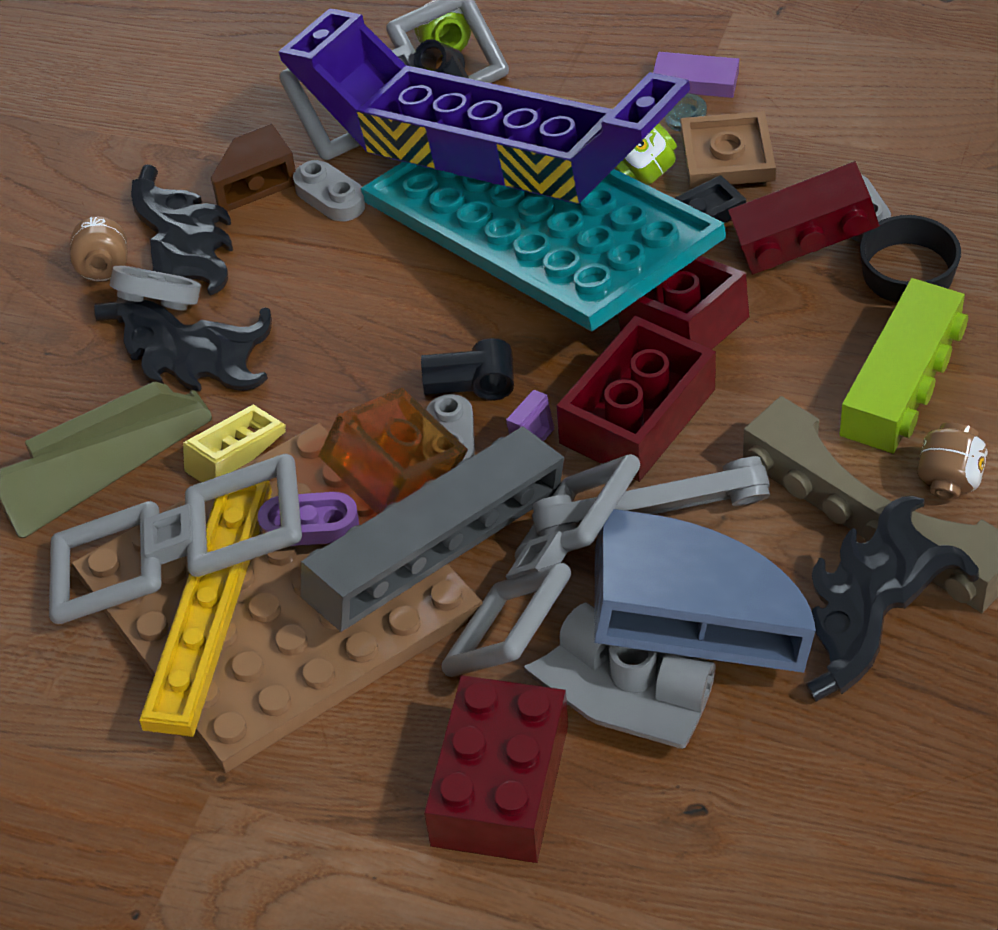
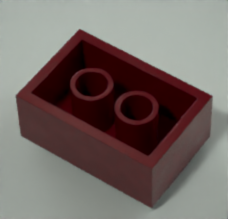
(637, 395)
(497, 769)

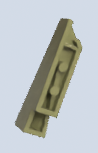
(94, 452)

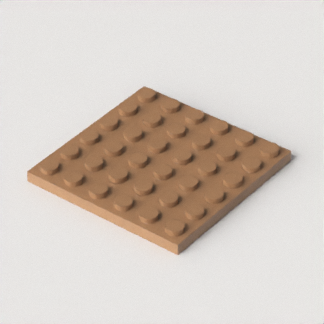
(279, 653)

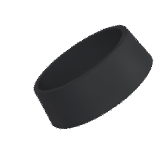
(908, 230)

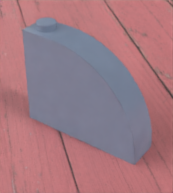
(695, 595)

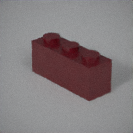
(804, 217)

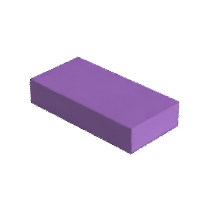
(705, 73)

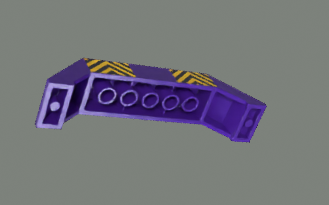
(466, 123)

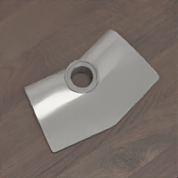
(650, 700)

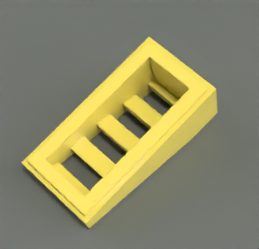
(204, 452)

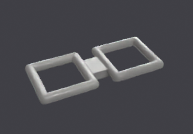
(405, 52)
(174, 536)
(539, 571)

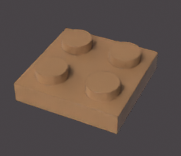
(728, 146)

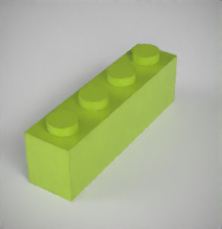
(903, 365)

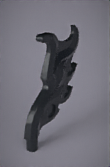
(184, 231)
(187, 350)
(869, 583)

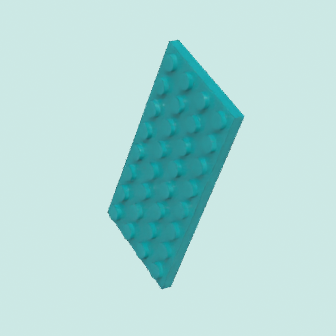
(566, 255)

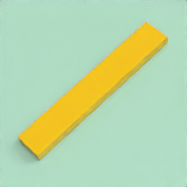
(202, 620)

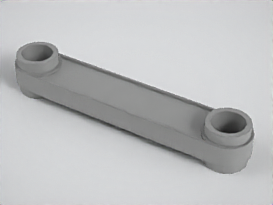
(742, 481)

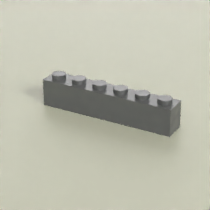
(429, 528)

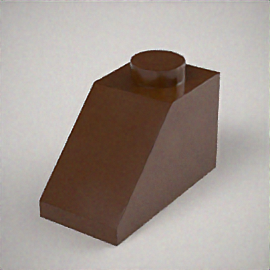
(253, 168)

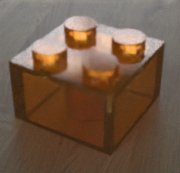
(389, 448)

